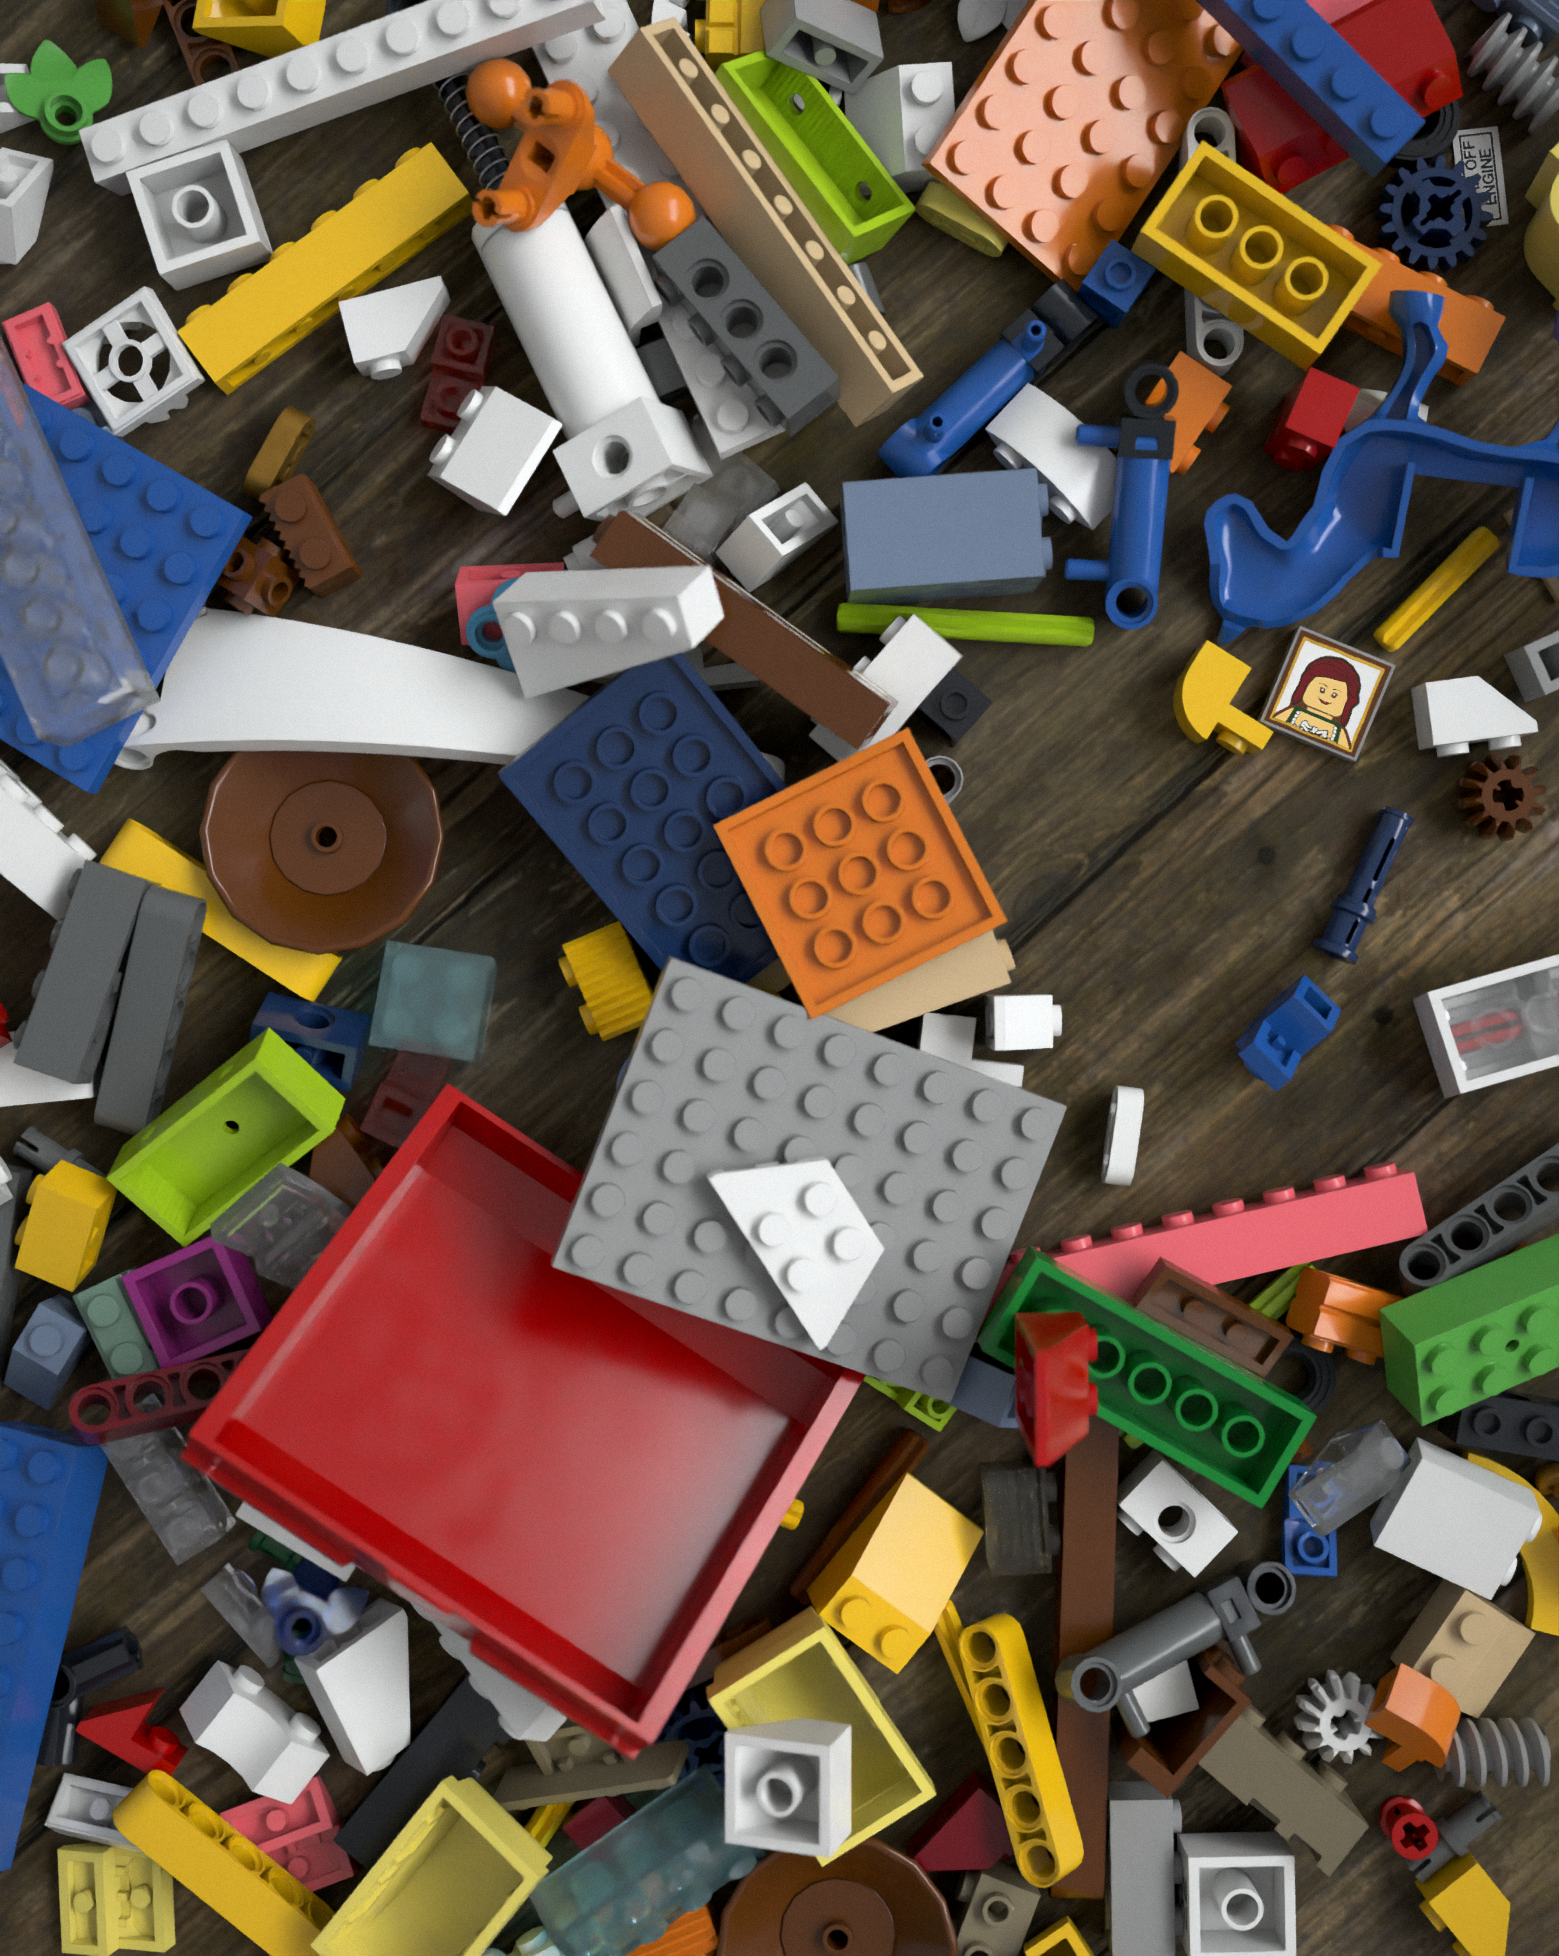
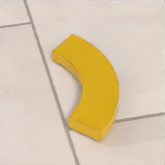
(1538, 1557)

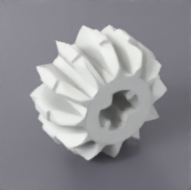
(1334, 1699)

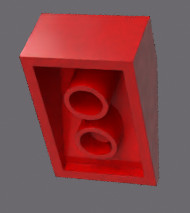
(1053, 1382)

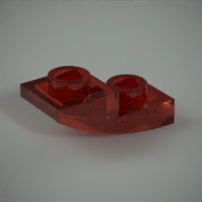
(458, 366)

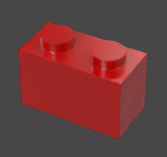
(1310, 420)

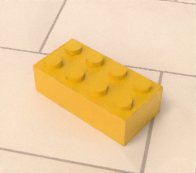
(1255, 256)

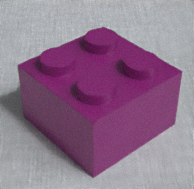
(197, 1301)

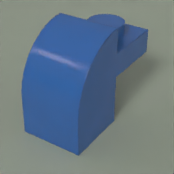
(1286, 1032)

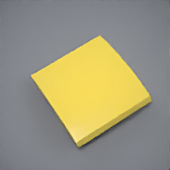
(113, 1901)

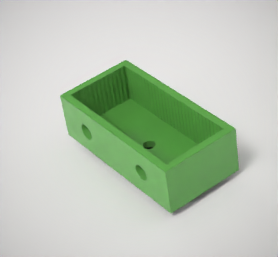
(1474, 1333)

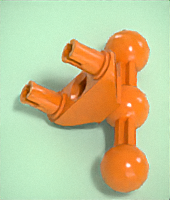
(562, 155)

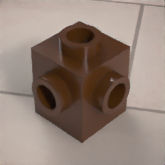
(262, 579)

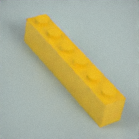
(330, 264)

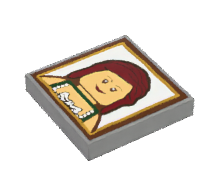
(1326, 694)

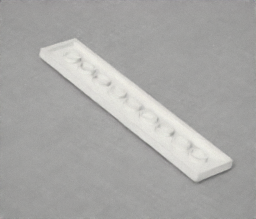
(584, 59)

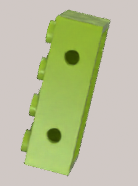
(818, 153)
(195, 1166)

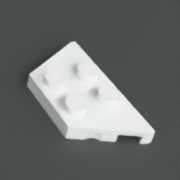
(804, 1236)

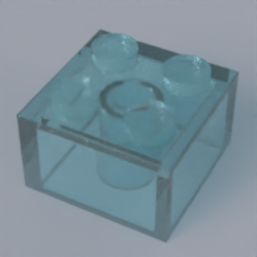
(433, 1002)

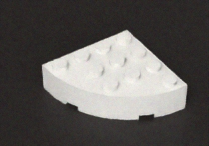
(33, 848)

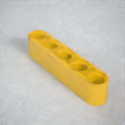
(156, 859)
(1014, 1773)
(221, 1866)

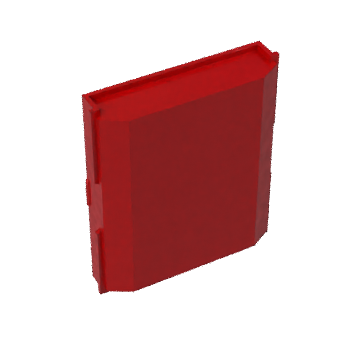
(518, 1440)

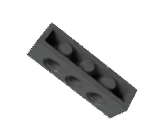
(702, 258)

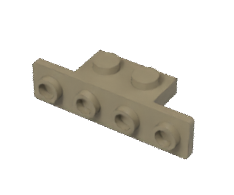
(582, 1767)

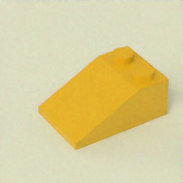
(896, 1572)

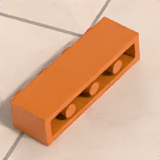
(1466, 323)

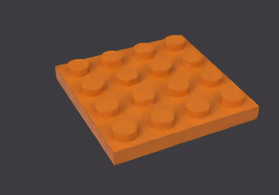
(860, 874)

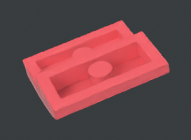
(297, 1834)

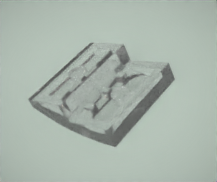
(282, 1224)

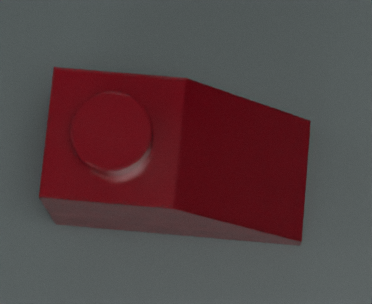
(964, 1831)

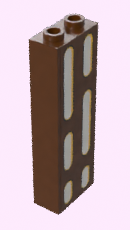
(758, 635)

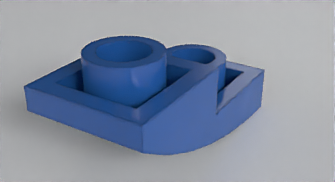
(1300, 1546)

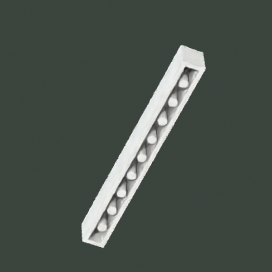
(328, 79)

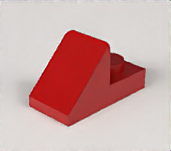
(123, 1731)

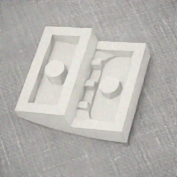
(624, 272)

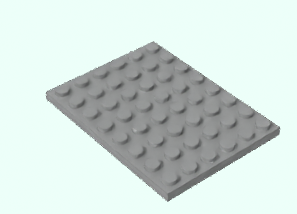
(748, 1080)

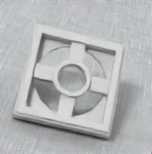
(109, 329)

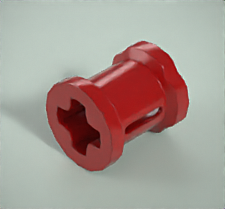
(1403, 1840)

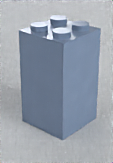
(944, 536)

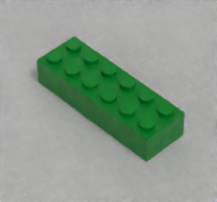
(1162, 1381)

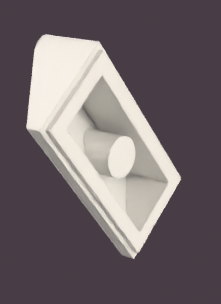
(85, 1811)

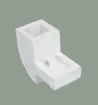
(953, 1040)

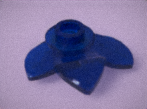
(310, 1595)

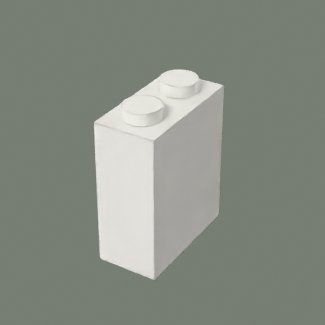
(1456, 1519)

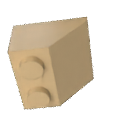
(1464, 1645)

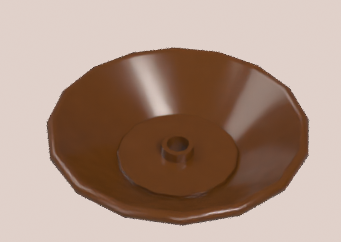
(311, 898)
(867, 1892)

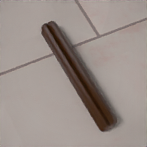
(901, 1458)

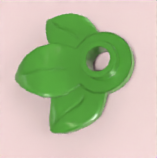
(59, 88)

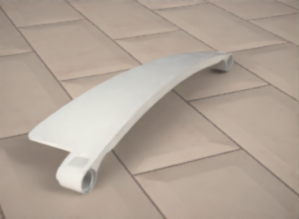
(335, 690)

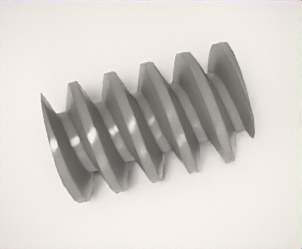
(1517, 72)
(1497, 1749)

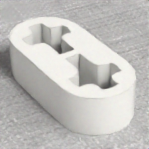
(1122, 1135)

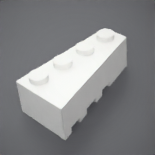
(602, 621)

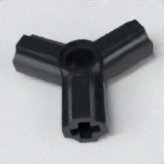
(87, 1670)

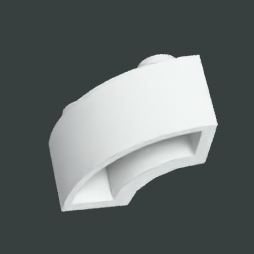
(1042, 435)
(254, 1731)

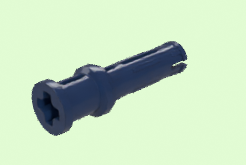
(1355, 907)

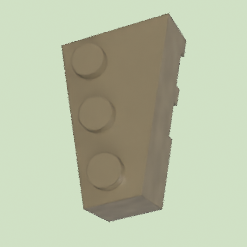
(1287, 1788)

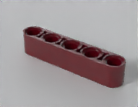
(169, 1382)

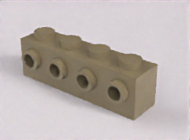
(993, 1911)

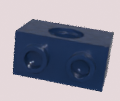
(323, 1035)

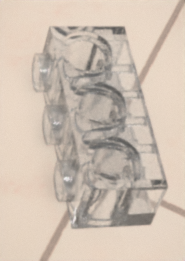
(169, 1492)

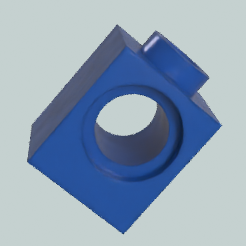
(1115, 283)

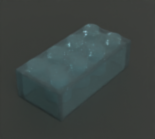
(644, 1872)

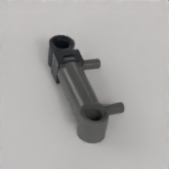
(1213, 1612)

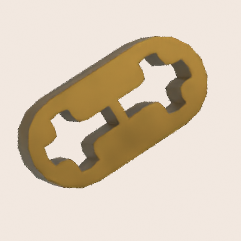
(280, 452)

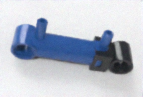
(1018, 358)
(1140, 496)

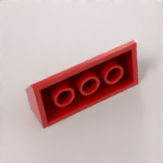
(1395, 38)

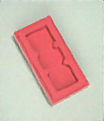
(41, 358)

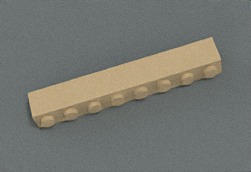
(762, 216)

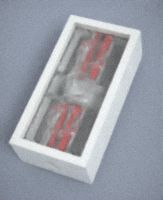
(1493, 1026)

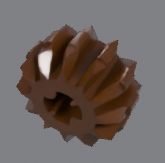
(1500, 777)

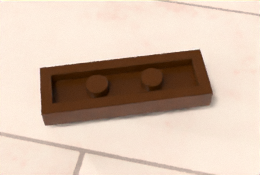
(1212, 1317)

